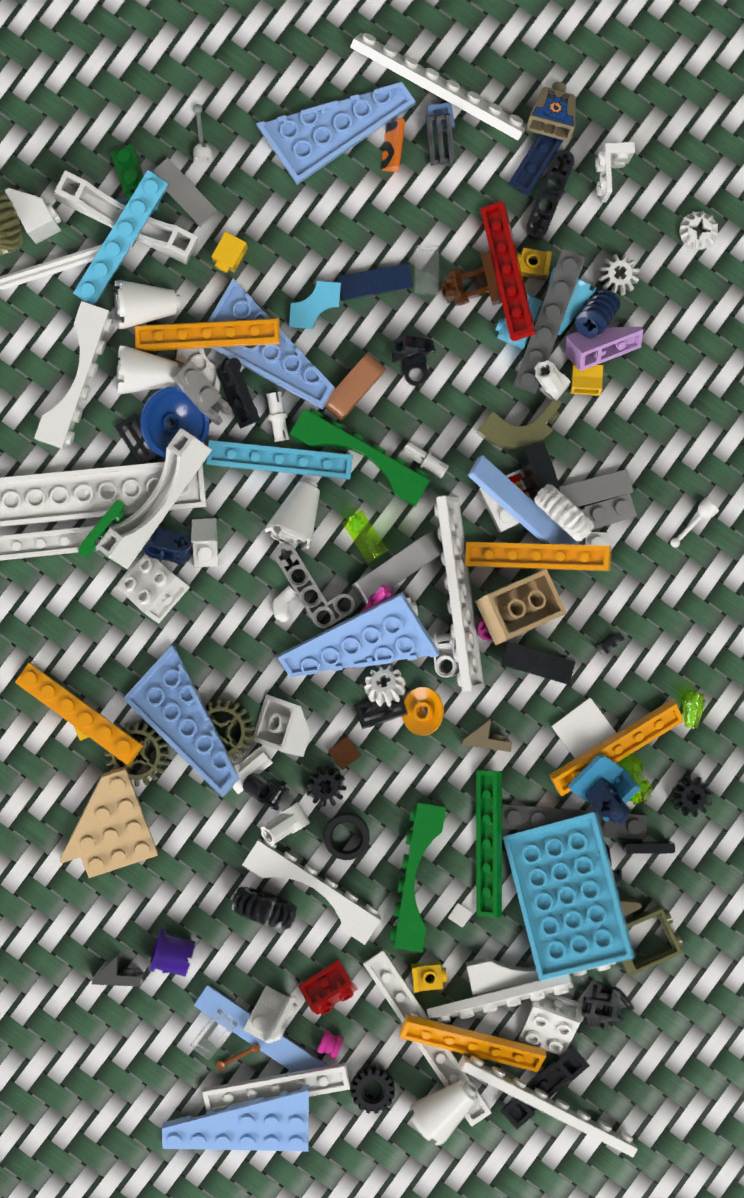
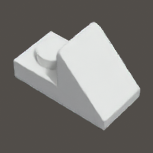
(205, 542)

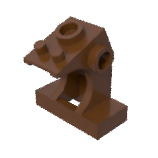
(453, 288)

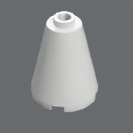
(143, 303)
(143, 371)
(296, 516)
(443, 1110)

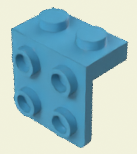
(610, 770)

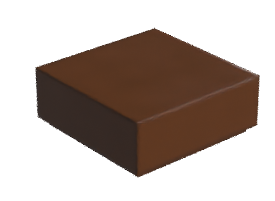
(344, 753)

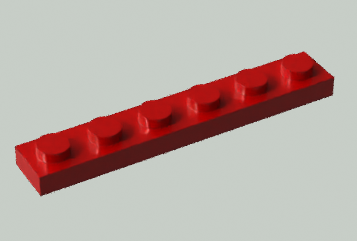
(508, 271)

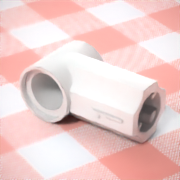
(552, 381)
(254, 763)
(289, 821)

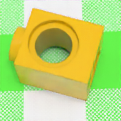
(229, 253)

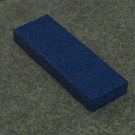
(534, 164)
(375, 282)

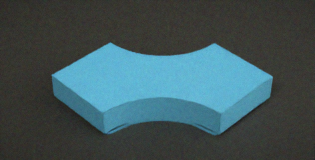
(325, 296)

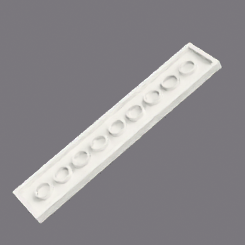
(87, 493)

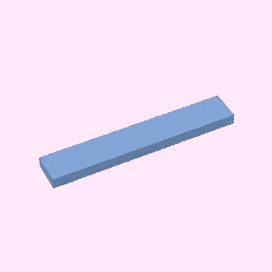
(518, 504)
(283, 1050)

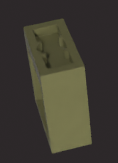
(632, 968)

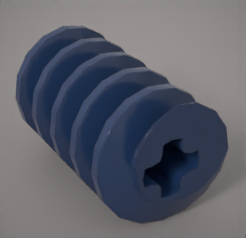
(597, 313)

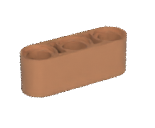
(354, 386)

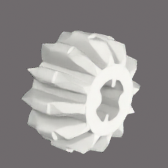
(627, 278)
(388, 677)

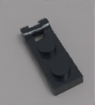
(237, 392)

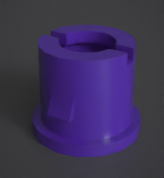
(171, 954)

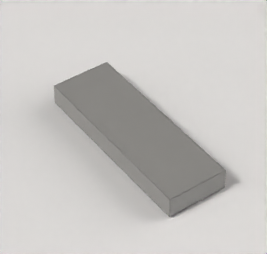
(185, 193)
(598, 488)

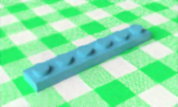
(121, 237)
(279, 459)

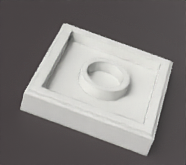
(583, 728)

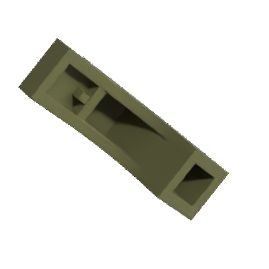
(513, 437)

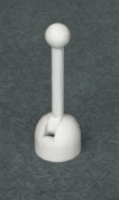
(706, 510)

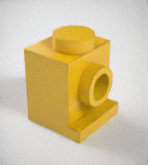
(537, 271)
(420, 971)

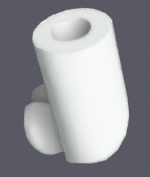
(280, 604)

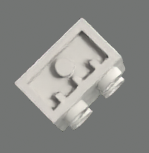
(612, 156)
(153, 588)
(269, 1015)
(552, 1023)

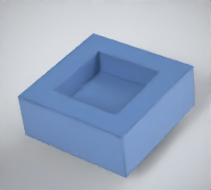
(442, 108)

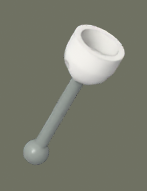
(202, 152)

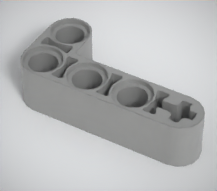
(399, 566)
(309, 584)

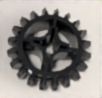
(264, 907)

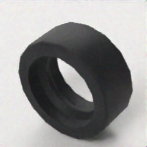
(349, 854)

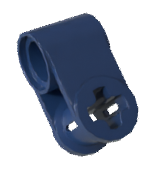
(166, 544)
(607, 801)

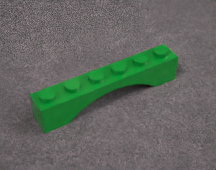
(316, 432)
(427, 825)

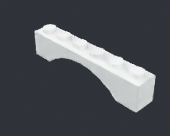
(94, 203)
(58, 423)
(182, 461)
(269, 862)
(490, 975)

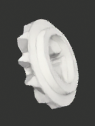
(689, 235)

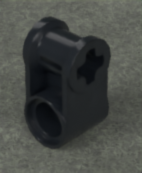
(265, 790)

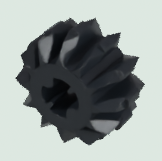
(317, 786)
(686, 804)

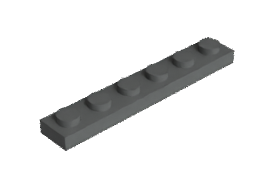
(550, 318)
(529, 817)

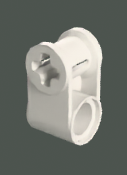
(446, 652)

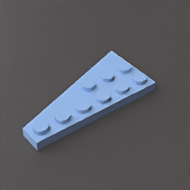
(326, 131)
(278, 363)
(367, 639)
(176, 712)
(255, 1124)

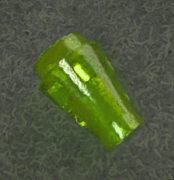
(693, 706)

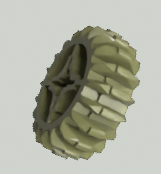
(10, 227)
(238, 717)
(147, 760)

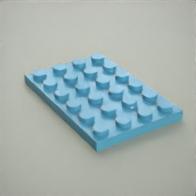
(568, 896)

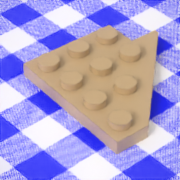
(111, 828)

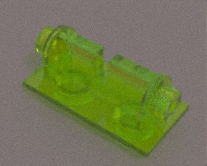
(364, 536)
(635, 768)

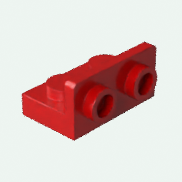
(327, 988)

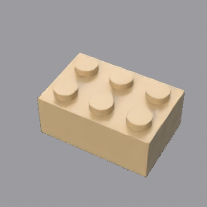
(520, 607)

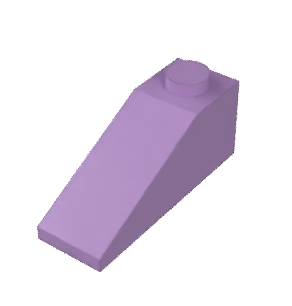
(610, 344)

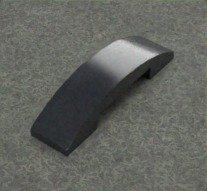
(550, 1080)

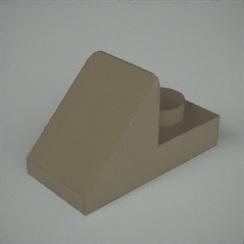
(480, 735)

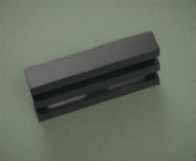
(441, 160)
(149, 457)
(609, 642)
(366, 724)
(648, 847)

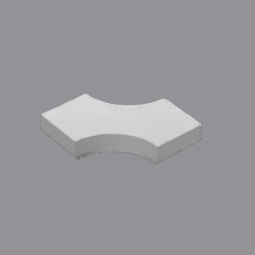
(200, 360)

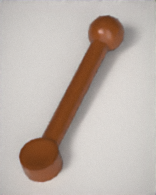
(221, 1064)

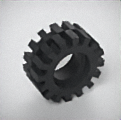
(381, 1101)

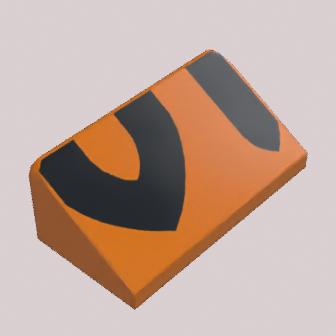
(393, 145)

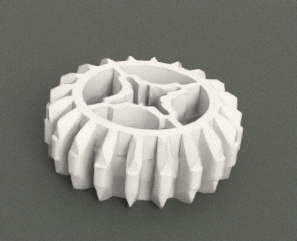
(564, 512)

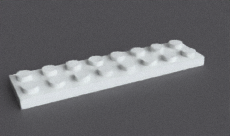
(460, 593)

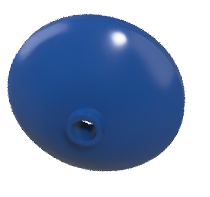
(173, 405)

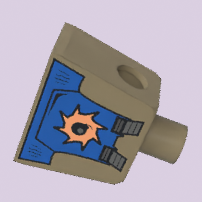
(553, 113)

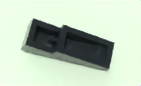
(537, 469)
(537, 663)

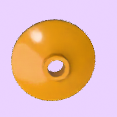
(416, 704)

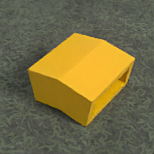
(587, 381)

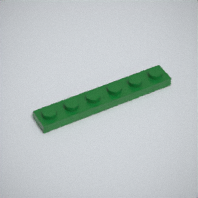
(489, 843)

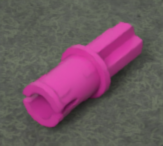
(381, 595)

